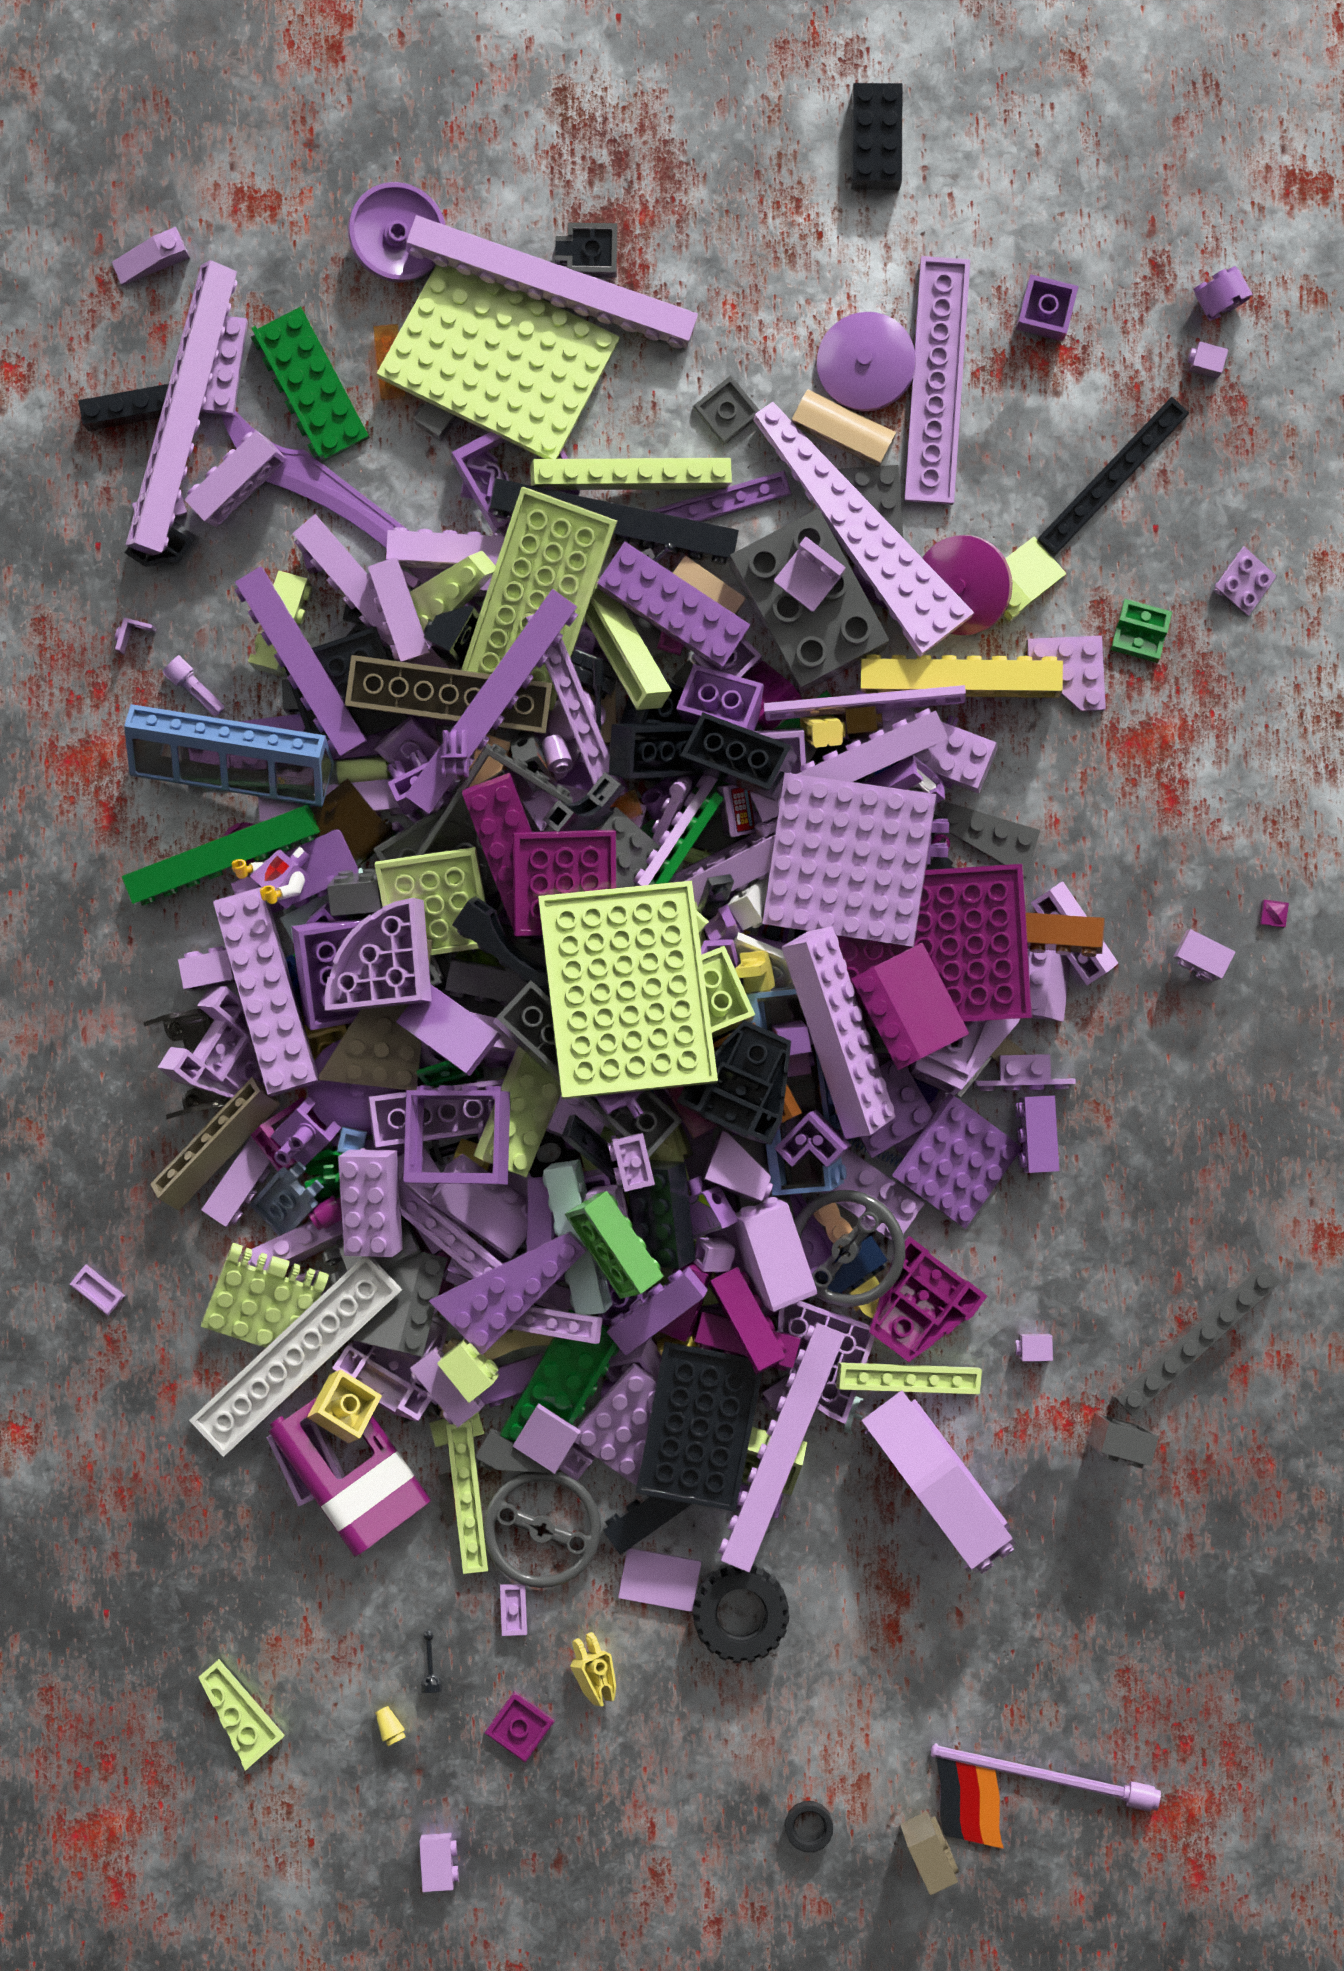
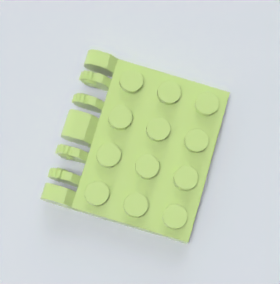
(259, 1302)

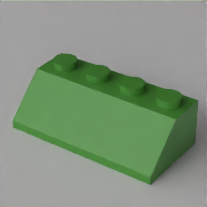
(614, 1245)

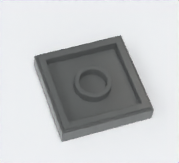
(726, 410)

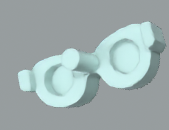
(847, 1427)

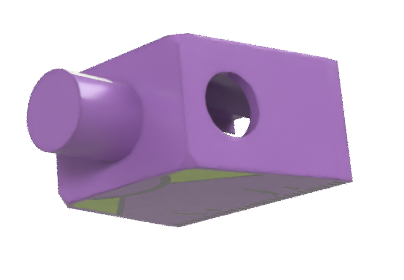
(708, 1209)

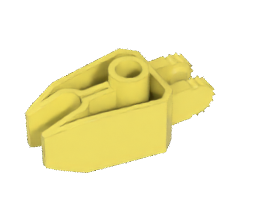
(594, 1671)

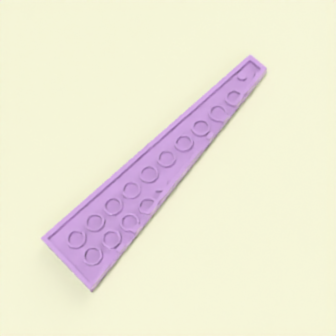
(902, 579)

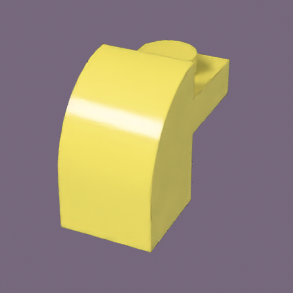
(756, 971)

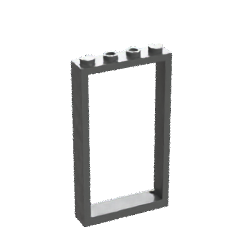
(515, 765)

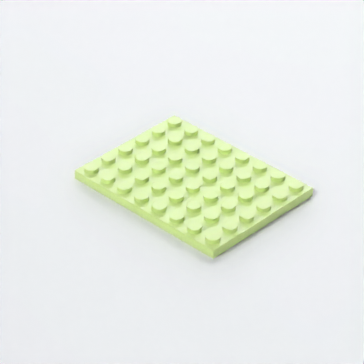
(499, 359)
(627, 990)

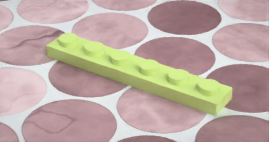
(908, 1378)
(467, 1497)

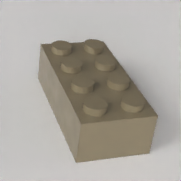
(930, 1852)

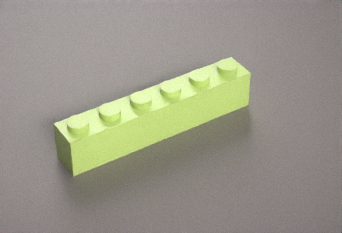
(626, 652)

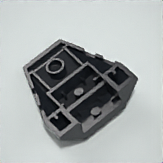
(749, 1085)

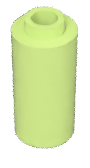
(362, 769)

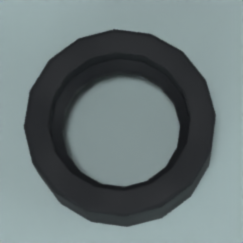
(809, 1846)

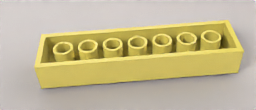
(981, 677)

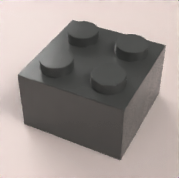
(354, 893)

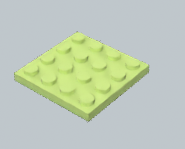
(445, 885)

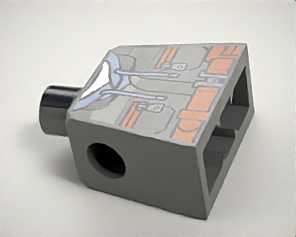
(529, 748)

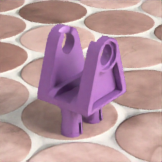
(301, 1136)

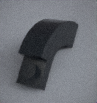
(589, 811)

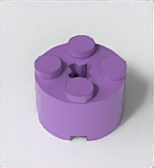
(1223, 293)

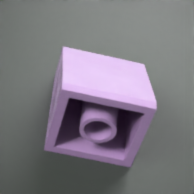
(736, 1171)

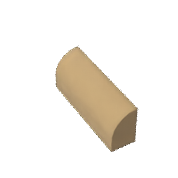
(843, 428)

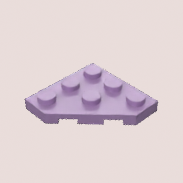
(1081, 668)

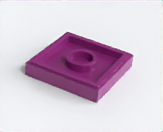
(519, 1726)

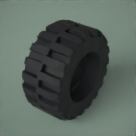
(745, 1646)

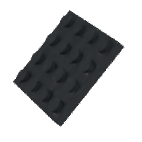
(336, 660)

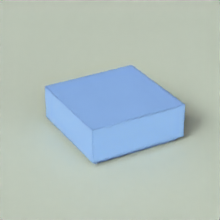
(351, 1139)

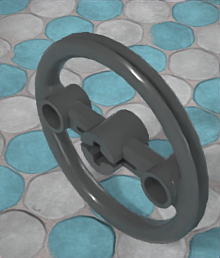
(881, 1215)
(590, 1541)

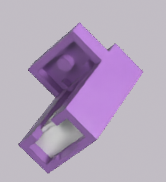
(910, 775)

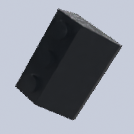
(452, 633)

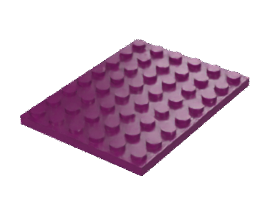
(975, 937)

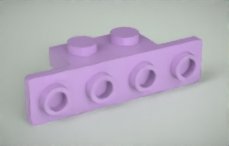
(1024, 1070)

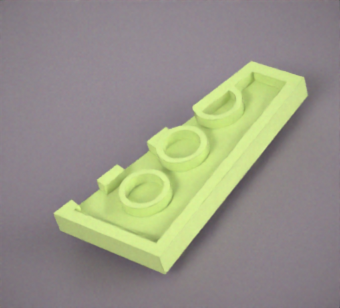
(244, 1720)

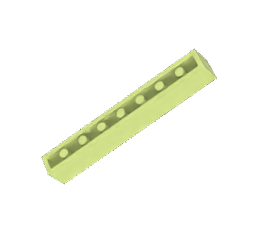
(631, 473)

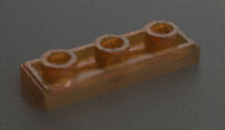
(384, 338)

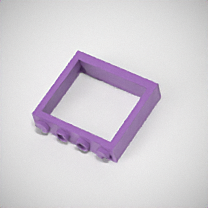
(474, 449)
(414, 1135)

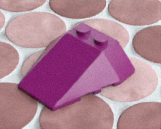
(923, 1304)

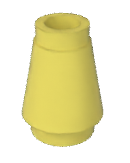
(389, 1726)

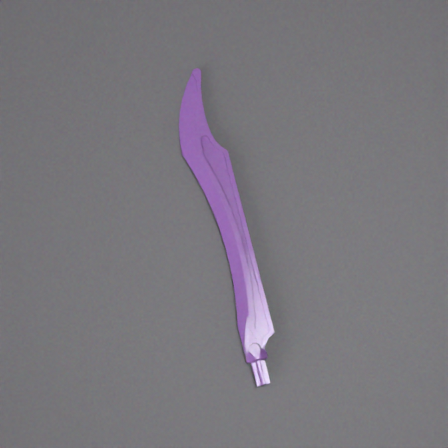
(318, 483)

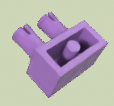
(403, 781)

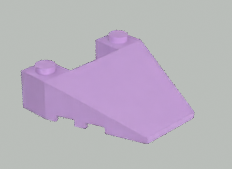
(224, 1055)

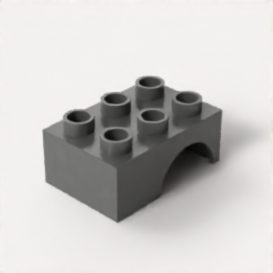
(815, 642)

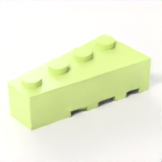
(452, 587)
(293, 592)

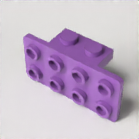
(328, 857)

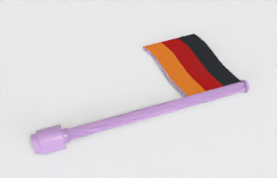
(973, 1800)

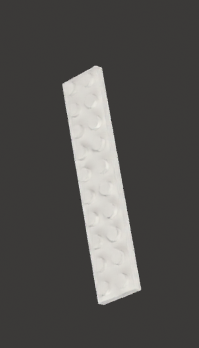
(295, 1354)

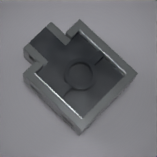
(589, 249)

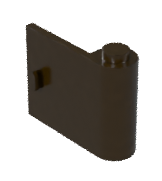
(355, 819)

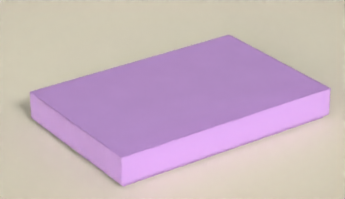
(659, 1579)

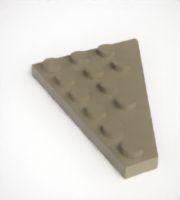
(377, 1050)

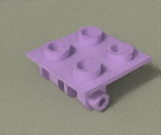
(1245, 581)

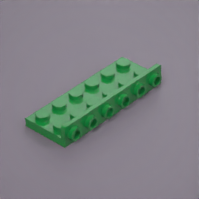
(309, 384)
(687, 839)
(562, 1380)

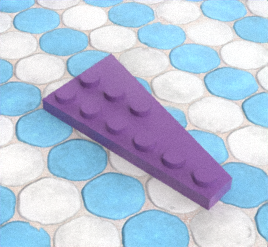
(499, 1297)

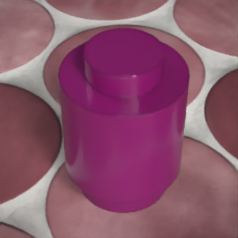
(327, 1213)

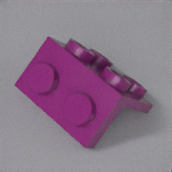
(775, 690)

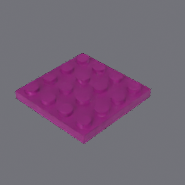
(558, 865)

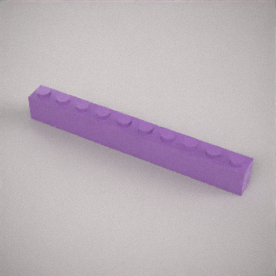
(496, 695)

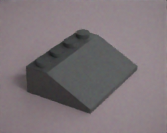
(407, 1318)

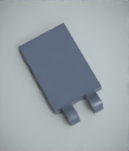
(285, 1201)

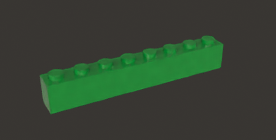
(219, 854)

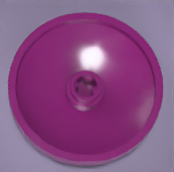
(976, 575)

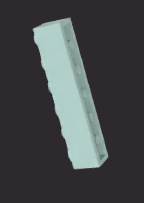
(586, 1280)

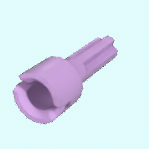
(181, 674)

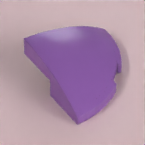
(483, 470)

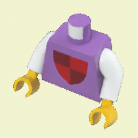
(278, 876)

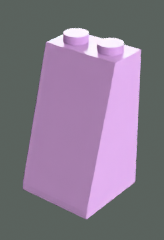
(773, 1254)

